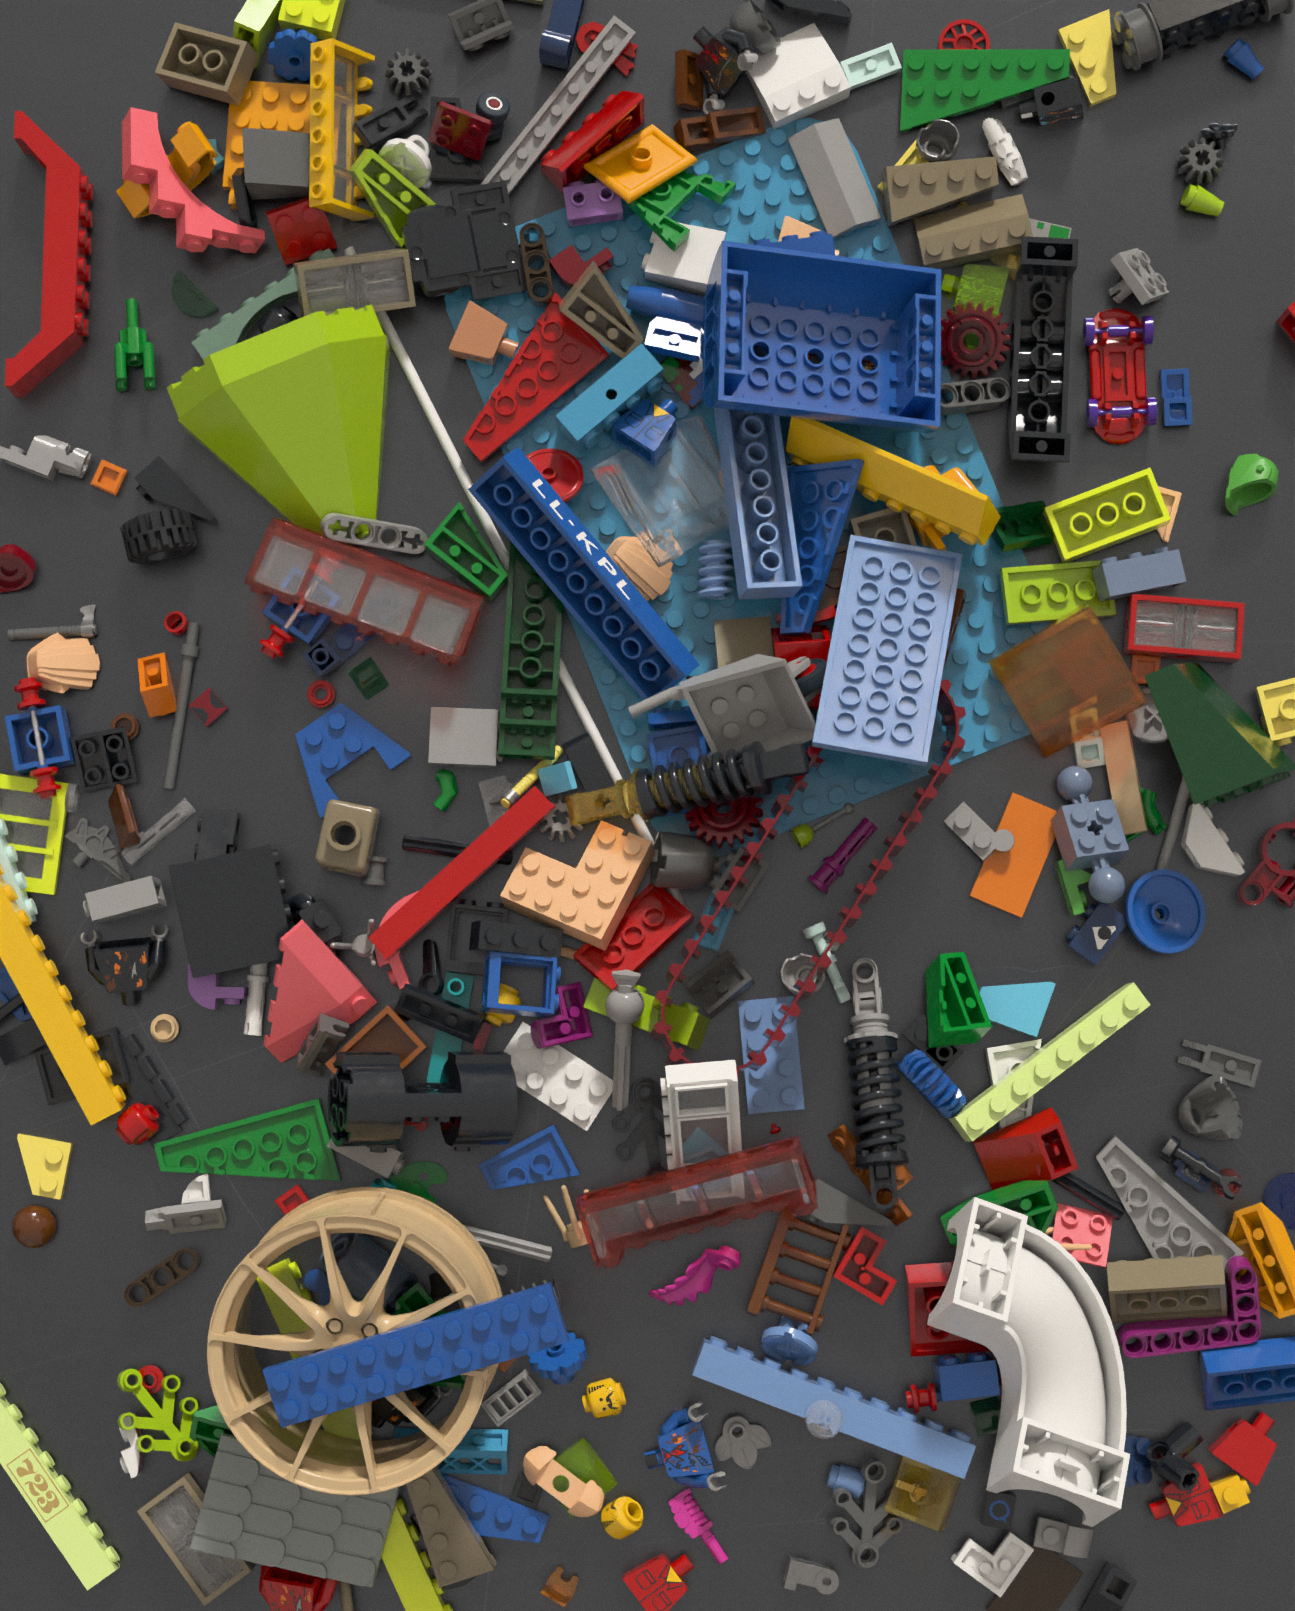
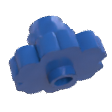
(291, 53)
(560, 1361)

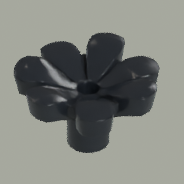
(1219, 134)

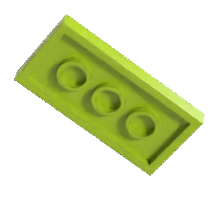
(1050, 592)

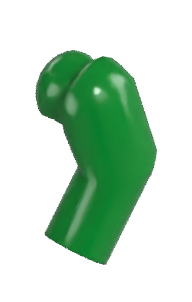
(448, 789)

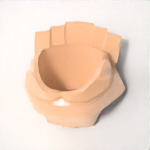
(639, 567)
(63, 663)

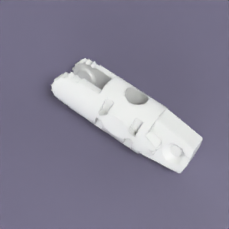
(1005, 150)

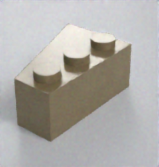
(600, 312)

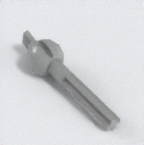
(624, 1007)

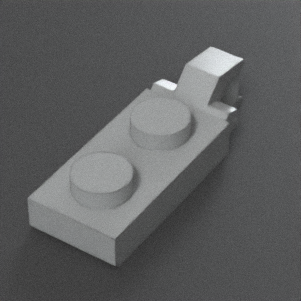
(187, 1217)

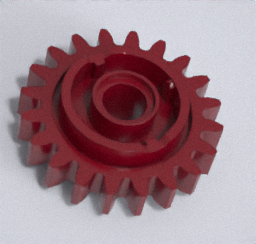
(985, 327)
(727, 825)

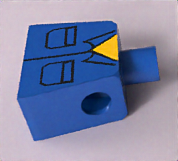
(647, 429)

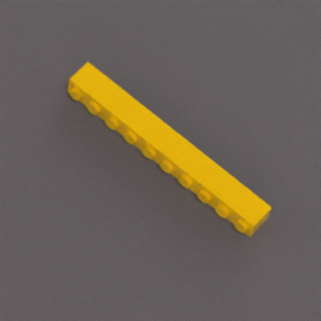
(53, 1012)

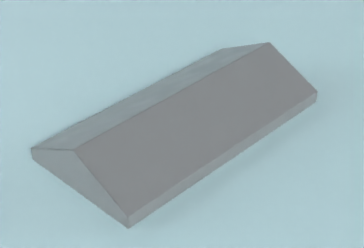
(834, 177)

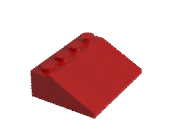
(599, 133)
(923, 1291)

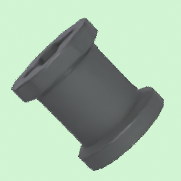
(375, 872)

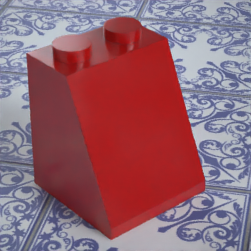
(809, 645)

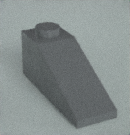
(842, 1209)

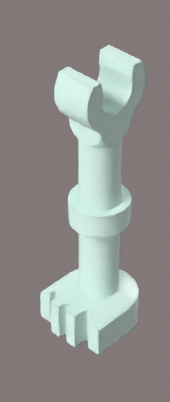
(816, 933)

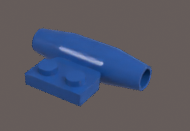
(676, 322)

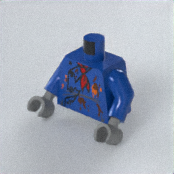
(685, 1450)

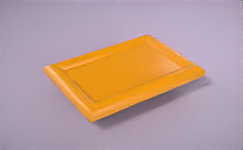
(640, 163)

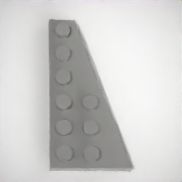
(1160, 1213)

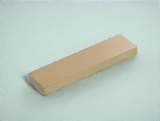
(1123, 777)

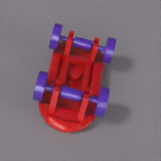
(1118, 375)

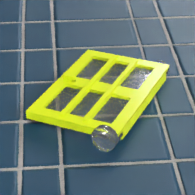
(36, 828)

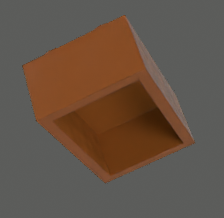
(385, 1034)

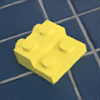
(1278, 710)

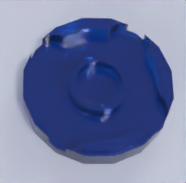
(1280, 1198)

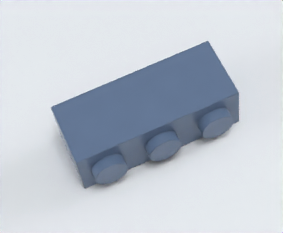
(1138, 574)

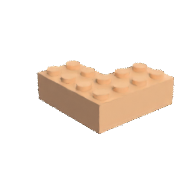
(583, 899)

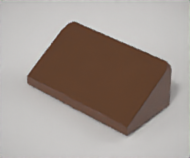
(123, 818)

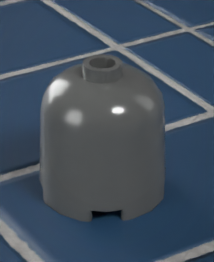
(682, 862)

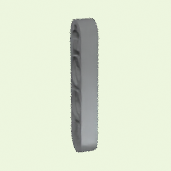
(375, 529)

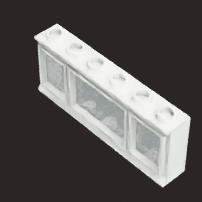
(701, 1112)

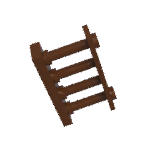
(769, 1274)

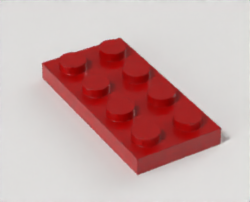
(643, 932)

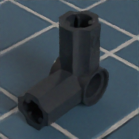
(1168, 1457)

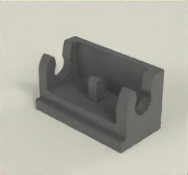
(320, 1044)

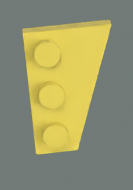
(1092, 56)

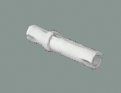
(256, 999)

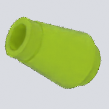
(1200, 200)

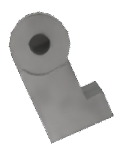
(810, 1574)

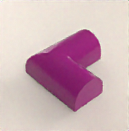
(570, 1023)

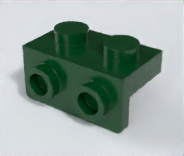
(1022, 527)

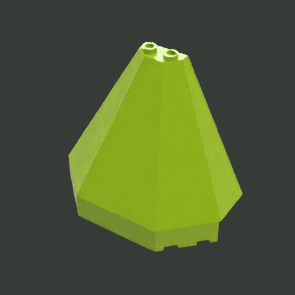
(298, 414)

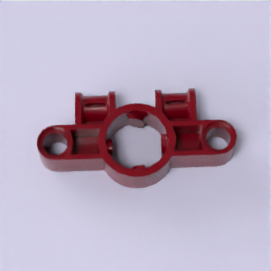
(1266, 875)

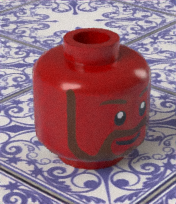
(137, 1124)

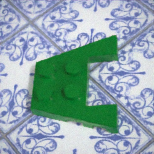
(666, 199)

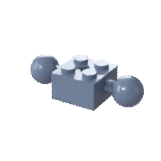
(1090, 835)

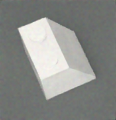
(687, 266)

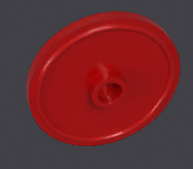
(560, 471)

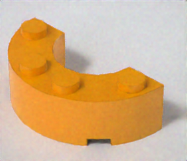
(190, 159)

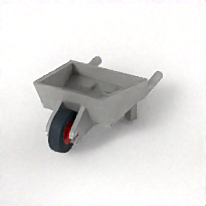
(750, 702)

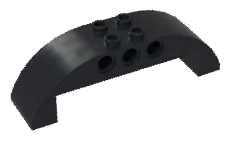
(1041, 349)

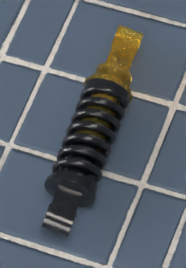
(691, 786)

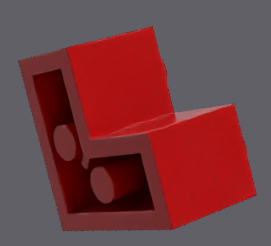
(857, 1266)

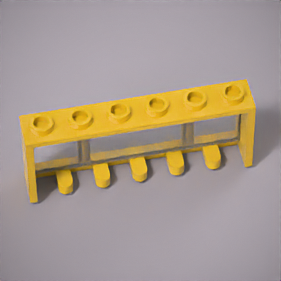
(332, 116)

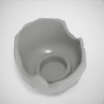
(799, 968)

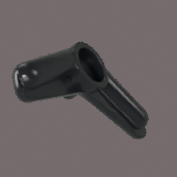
(431, 979)

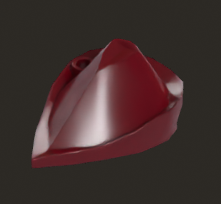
(13, 567)

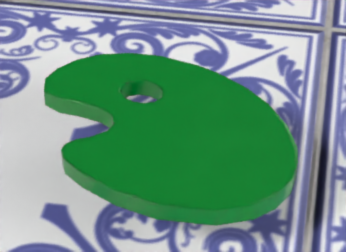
(409, 1179)

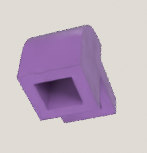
(207, 991)

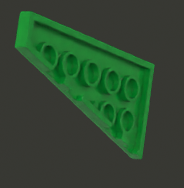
(965, 80)
(271, 1144)

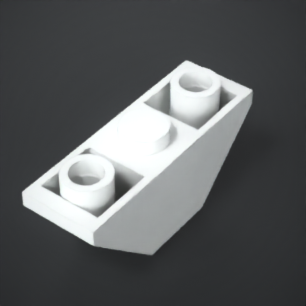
(1208, 845)

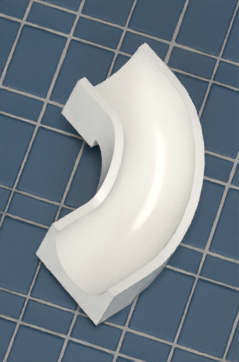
(1055, 1358)

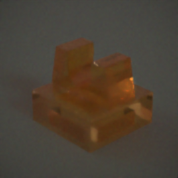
(559, 1590)

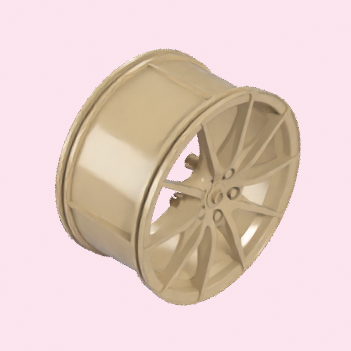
(303, 1450)

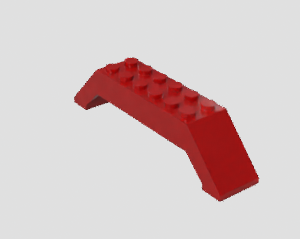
(63, 262)

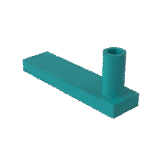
(457, 990)

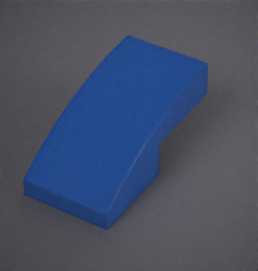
(1175, 397)

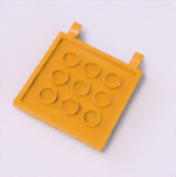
(263, 107)

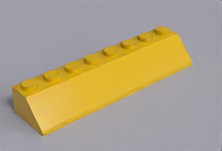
(897, 481)

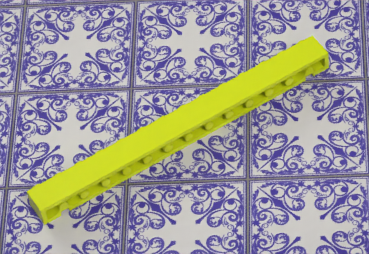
(401, 1553)

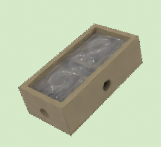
(355, 281)
(173, 1521)

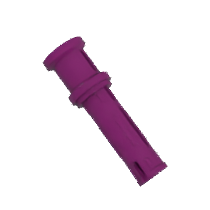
(834, 865)

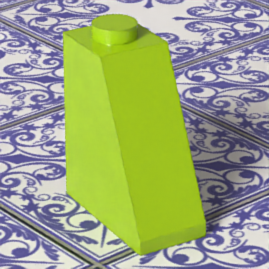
(257, 23)

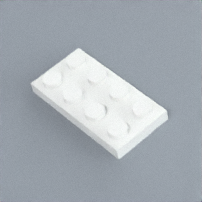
(558, 1078)

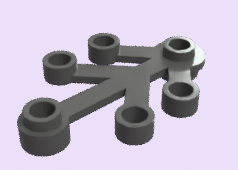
(866, 1518)

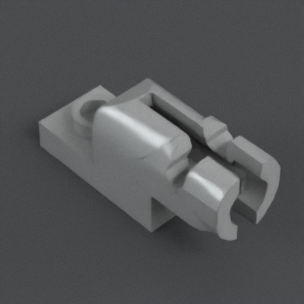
(46, 457)

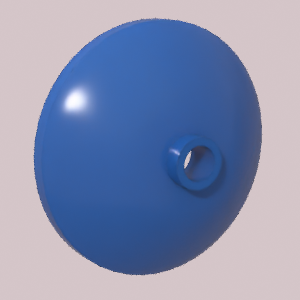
(1179, 908)

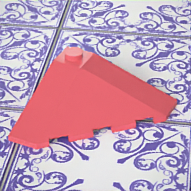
(310, 984)

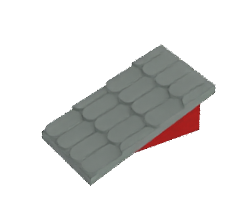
(282, 1525)

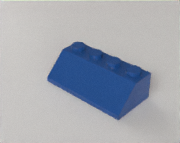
(1248, 1374)

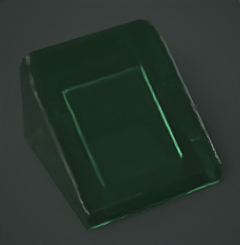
(368, 678)
(986, 1415)

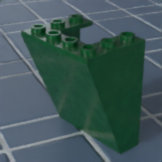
(1213, 736)

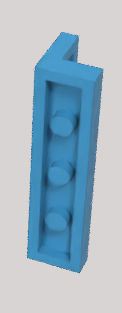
(477, 1446)

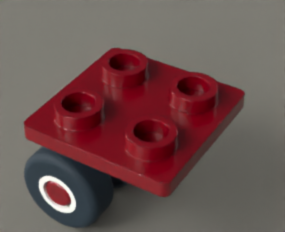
(469, 131)

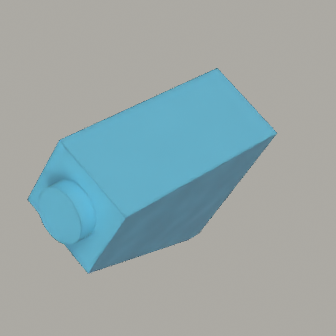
(1018, 1005)

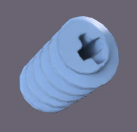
(714, 570)

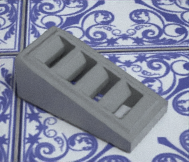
(528, 1381)

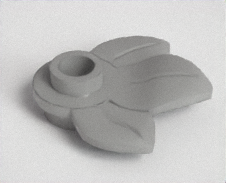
(741, 1446)

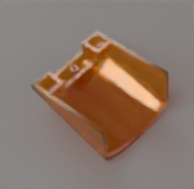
(1067, 680)

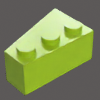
(387, 193)

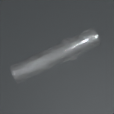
(184, 810)

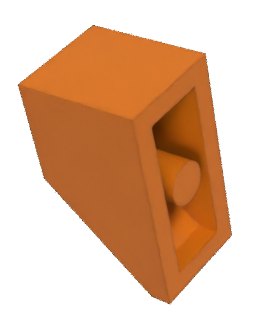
(156, 685)

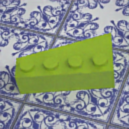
(686, 1024)

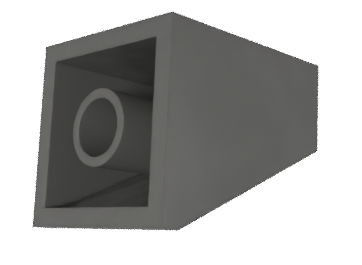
(276, 163)

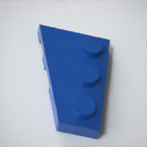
(530, 1161)

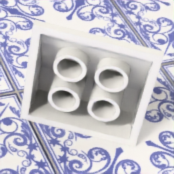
(798, 77)

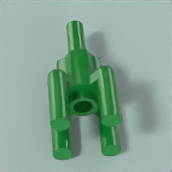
(133, 350)

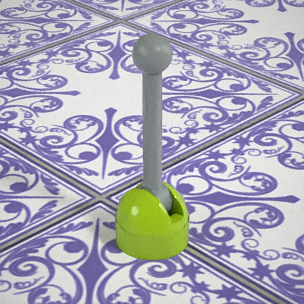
(804, 833)

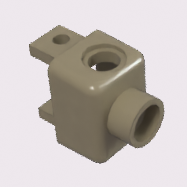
(354, 857)

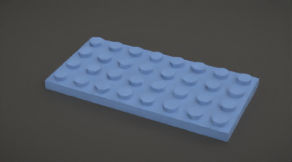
(887, 650)

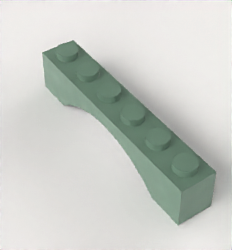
(235, 327)

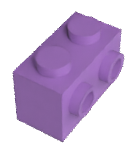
(591, 204)

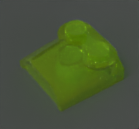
(585, 1465)

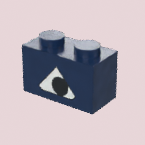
(1096, 932)

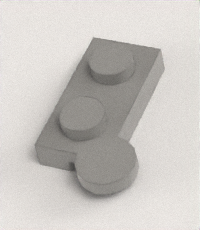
(977, 833)

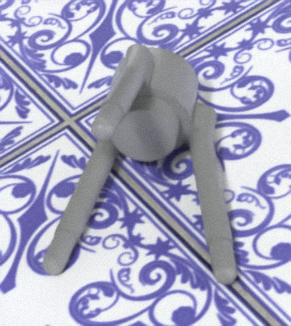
(361, 945)

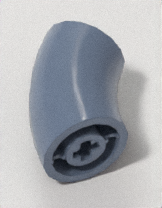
(363, 1262)

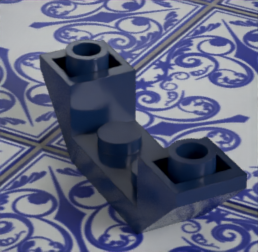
(337, 649)

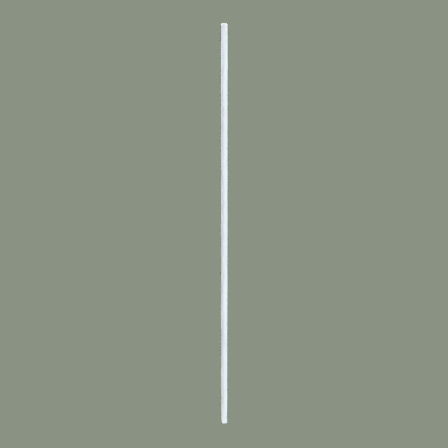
(503, 555)

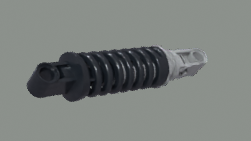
(874, 1087)

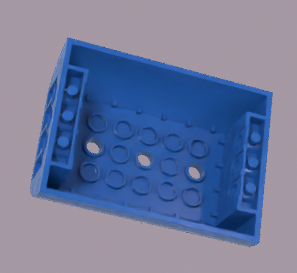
(829, 308)

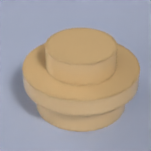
(164, 1028)

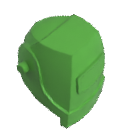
(1250, 482)

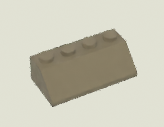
(972, 232)
(1167, 1289)

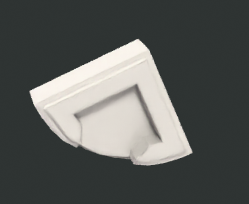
(197, 1190)

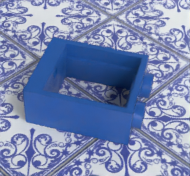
(491, 982)

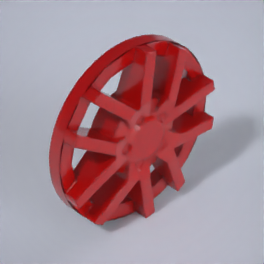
(964, 40)

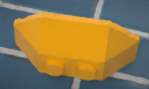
(1270, 1254)

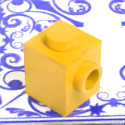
(1230, 1491)

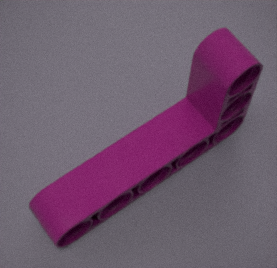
(1202, 1337)

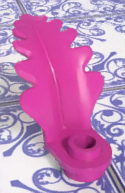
(698, 1276)

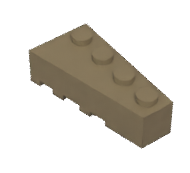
(934, 185)
(449, 1536)

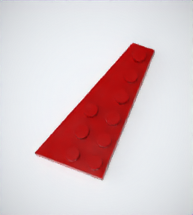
(542, 371)

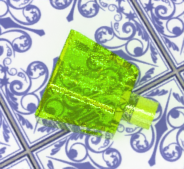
(978, 284)

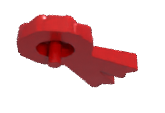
(590, 31)

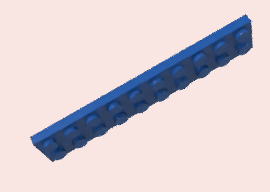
(416, 1355)

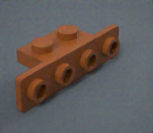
(845, 1144)

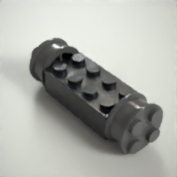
(1173, 23)

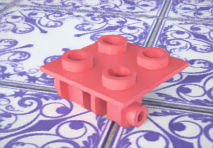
(1083, 1226)

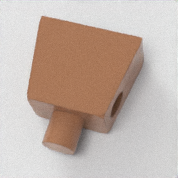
(481, 337)

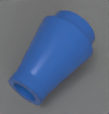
(1243, 58)

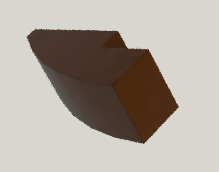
(719, 128)

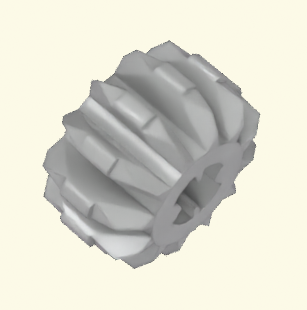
(558, 827)

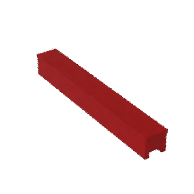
(461, 873)

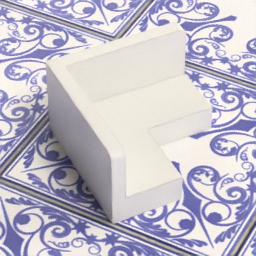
(994, 1570)

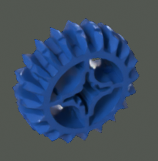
(932, 1083)

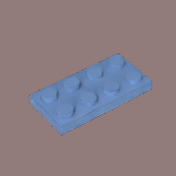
(779, 1081)

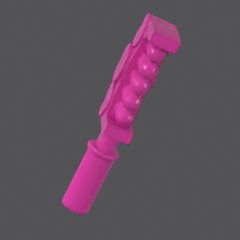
(694, 1522)

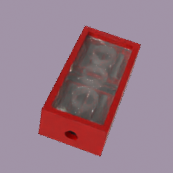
(1183, 628)

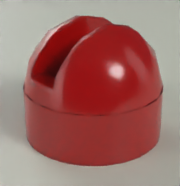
(173, 619)

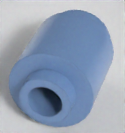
(847, 1478)

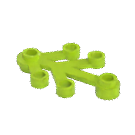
(161, 1418)

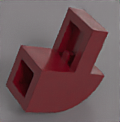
(569, 265)

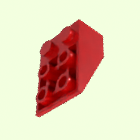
(1026, 1151)

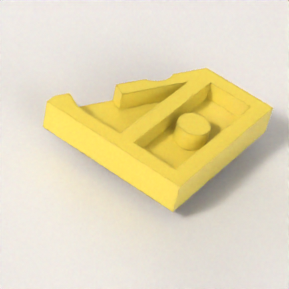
(45, 1164)

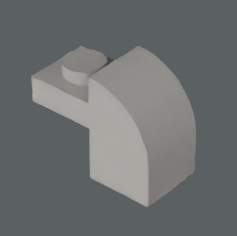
(1063, 1537)

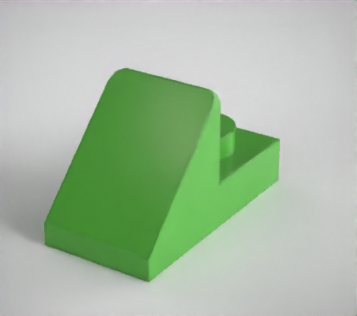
(1069, 881)

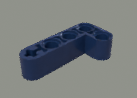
(561, 32)

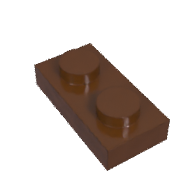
(688, 81)

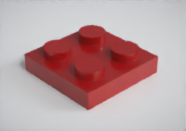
(300, 230)

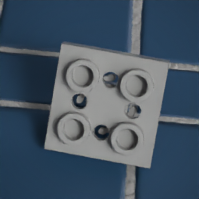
(1137, 278)

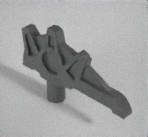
(96, 845)

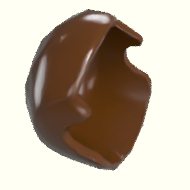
(33, 1226)

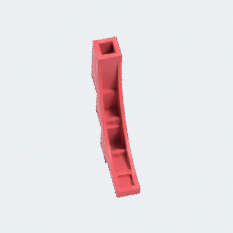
(196, 223)

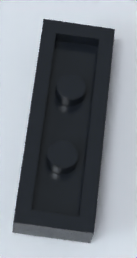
(439, 1013)

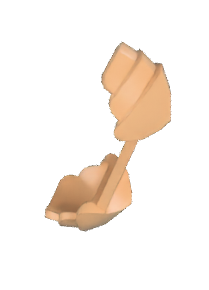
(580, 1498)

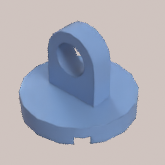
(789, 1343)

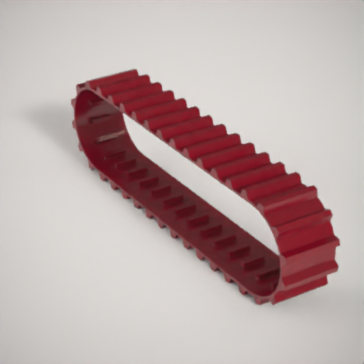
(952, 746)

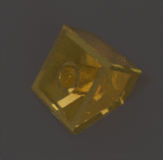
(923, 1494)

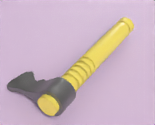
(513, 795)

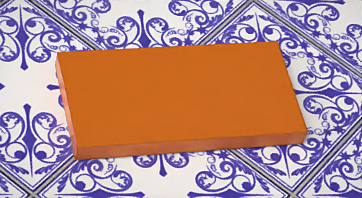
(1010, 876)

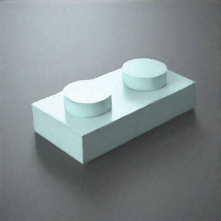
(871, 66)

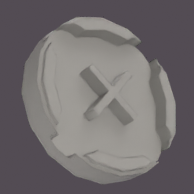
(1146, 721)

